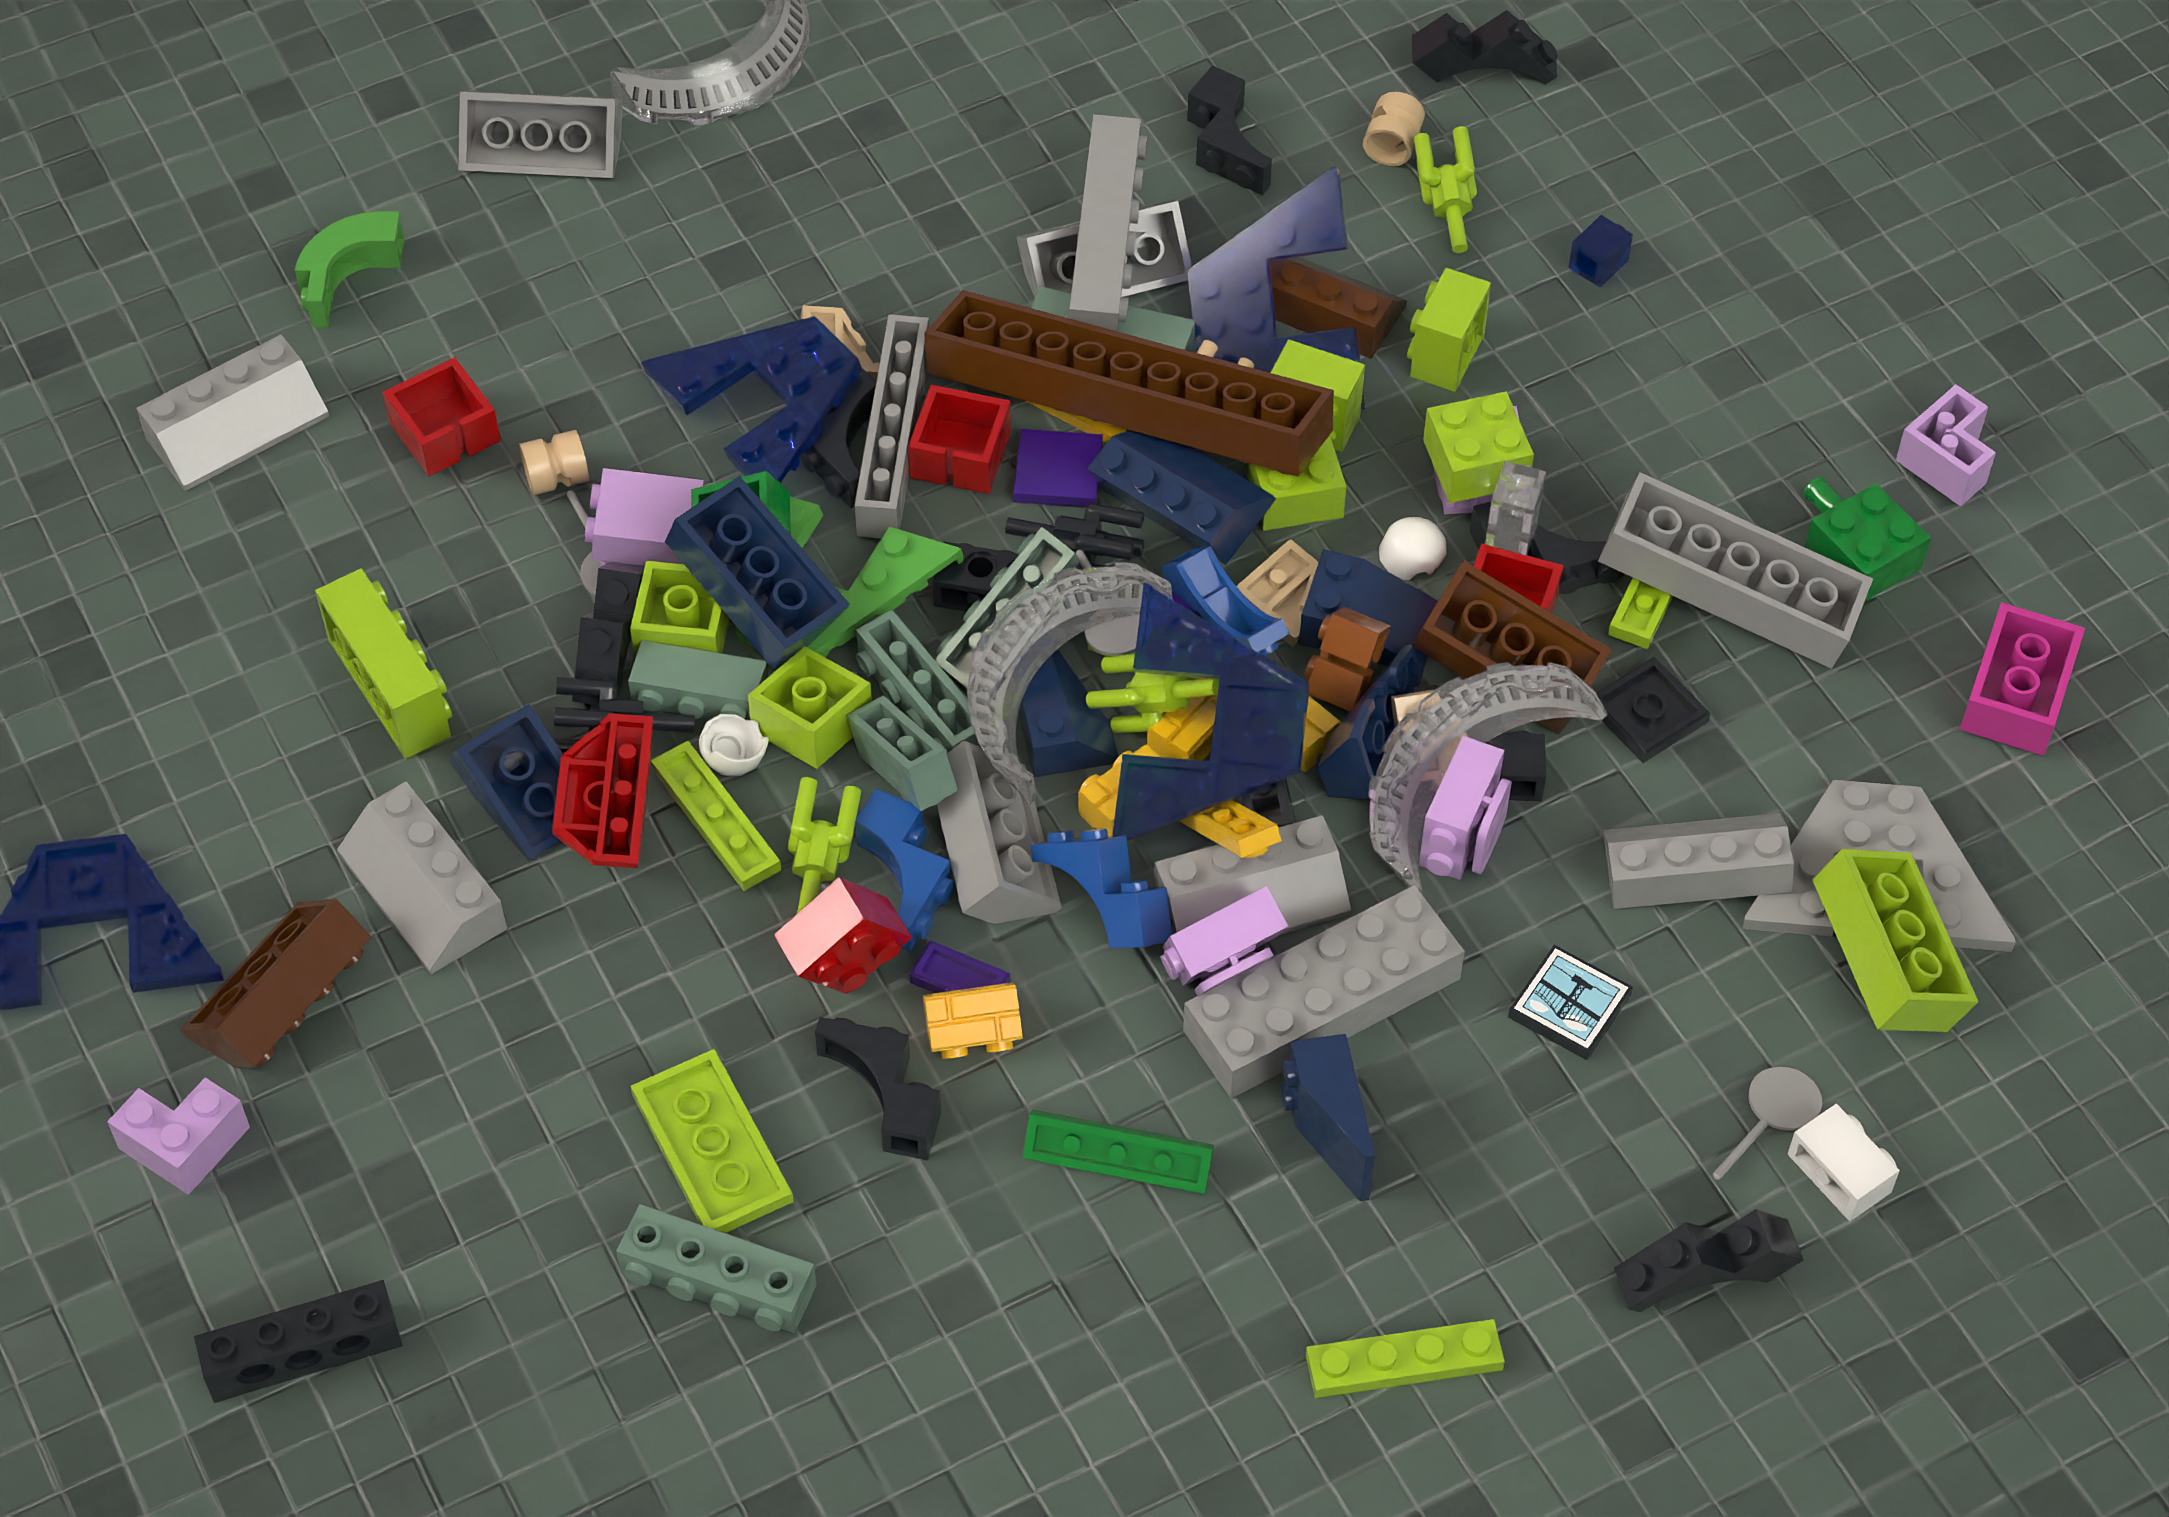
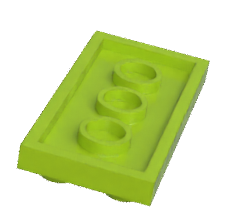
(711, 1143)

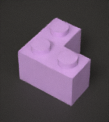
(1945, 446)
(181, 1142)

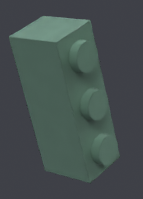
(694, 680)
(902, 753)

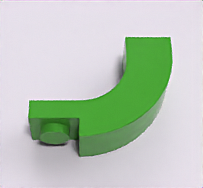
(342, 249)

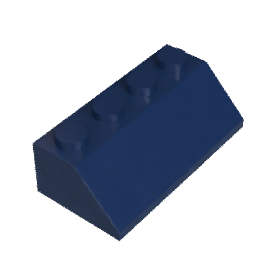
(1181, 490)
(755, 572)

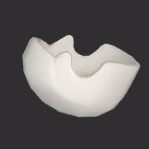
(1412, 547)
(732, 744)

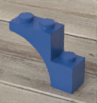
(1209, 590)
(895, 834)
(1101, 865)

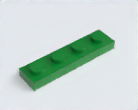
(1118, 1151)

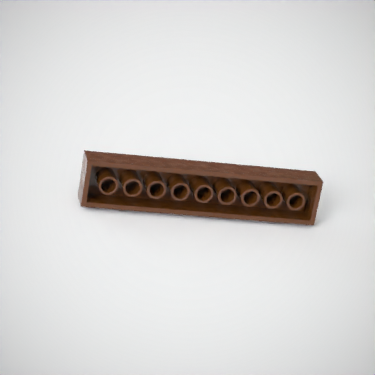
(1130, 382)

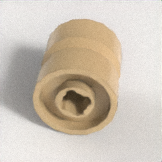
(1393, 128)
(554, 462)

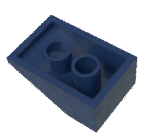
(1371, 591)
(515, 778)
(1329, 1108)

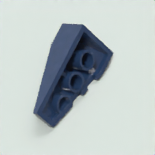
(1060, 726)
(1357, 742)

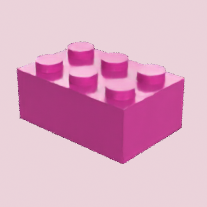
(2022, 679)

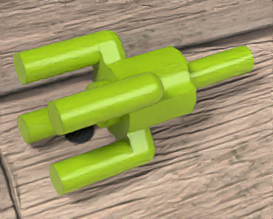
(1448, 186)
(1148, 694)
(819, 843)

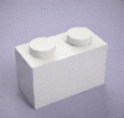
(1843, 1161)

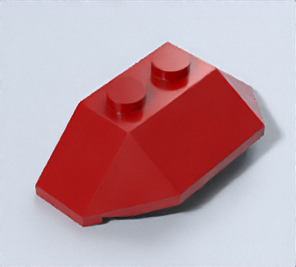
(606, 791)

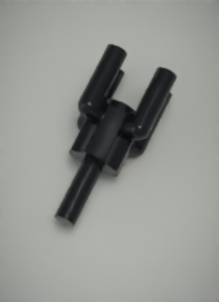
(1087, 533)
(608, 704)

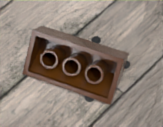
(1325, 300)
(1490, 624)
(278, 983)

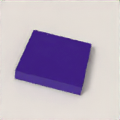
(1055, 467)

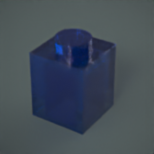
(1600, 251)

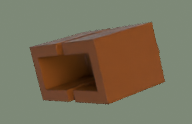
(1347, 648)

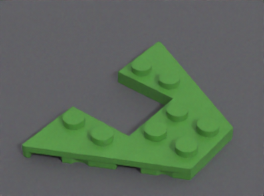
(892, 572)

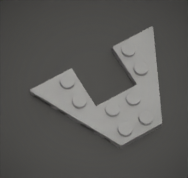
(1882, 820)

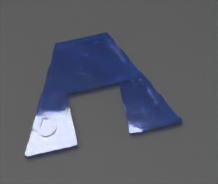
(1234, 288)
(794, 359)
(1255, 724)
(96, 883)

